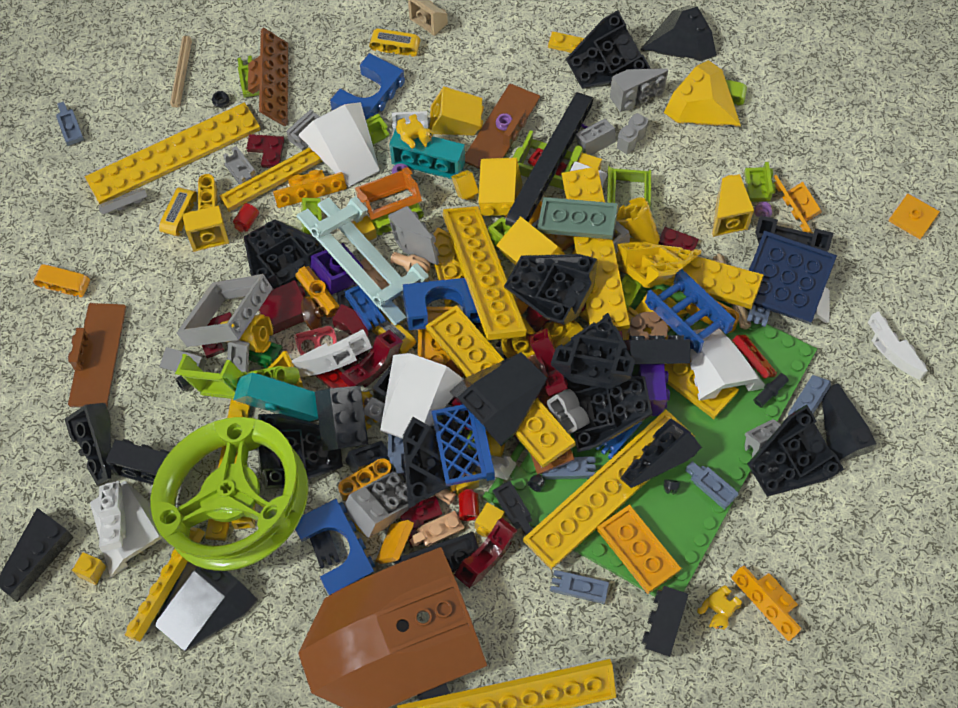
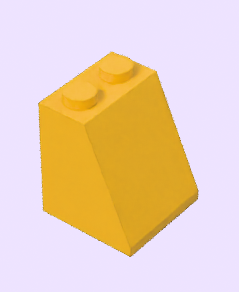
(455, 113)
(498, 185)
(732, 208)
(526, 240)

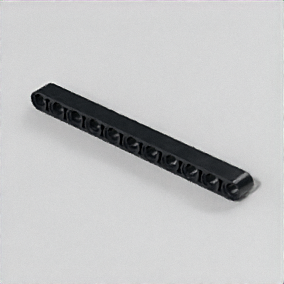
(550, 159)

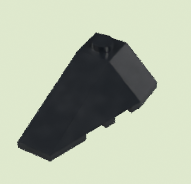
(844, 427)
(92, 431)
(670, 448)
(454, 549)

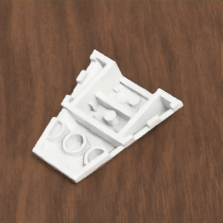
(343, 143)
(721, 367)
(414, 391)
(139, 529)

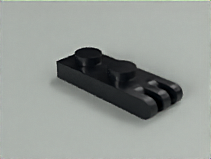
(324, 548)

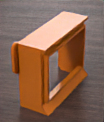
(387, 186)

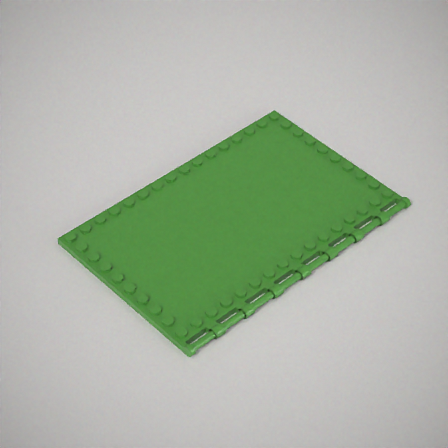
(689, 518)

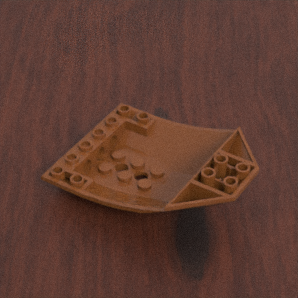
(361, 657)

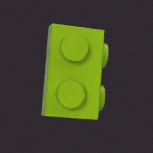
(759, 183)

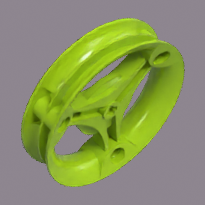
(228, 493)

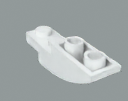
(898, 353)
(333, 357)
(112, 516)

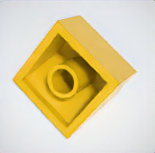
(205, 228)

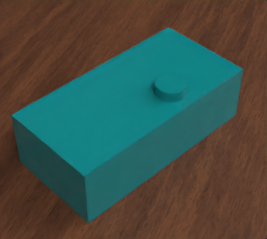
(439, 158)
(276, 397)

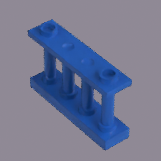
(698, 296)

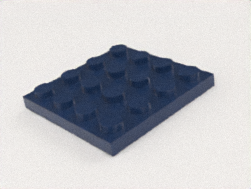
(791, 276)

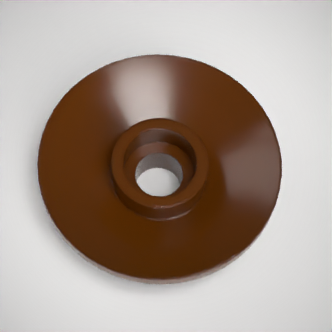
(311, 313)

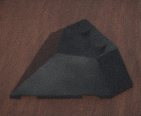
(683, 35)
(819, 239)
(595, 356)
(424, 463)

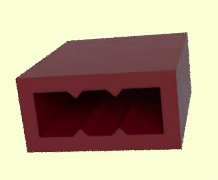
(284, 306)

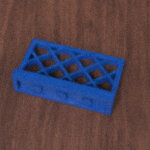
(481, 445)

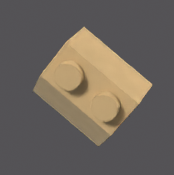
(427, 15)

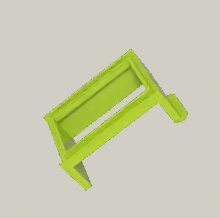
(525, 170)
(628, 175)
(208, 383)

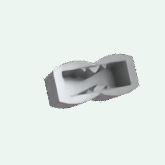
(632, 133)
(567, 411)

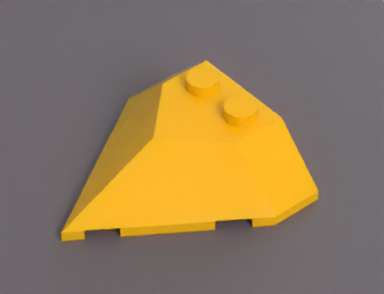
(703, 98)
(654, 263)

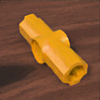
(311, 284)

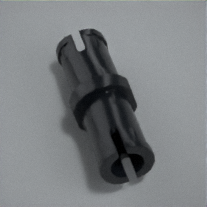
(770, 390)

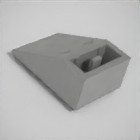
(637, 87)
(413, 235)
(378, 504)

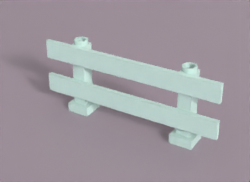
(342, 220)

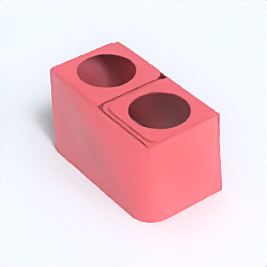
(309, 335)

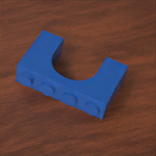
(381, 72)
(420, 295)
(332, 517)

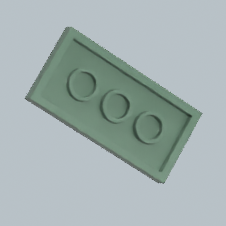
(578, 218)

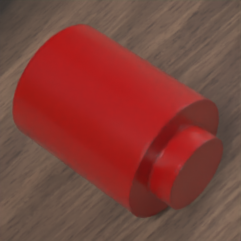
(245, 217)
(468, 505)

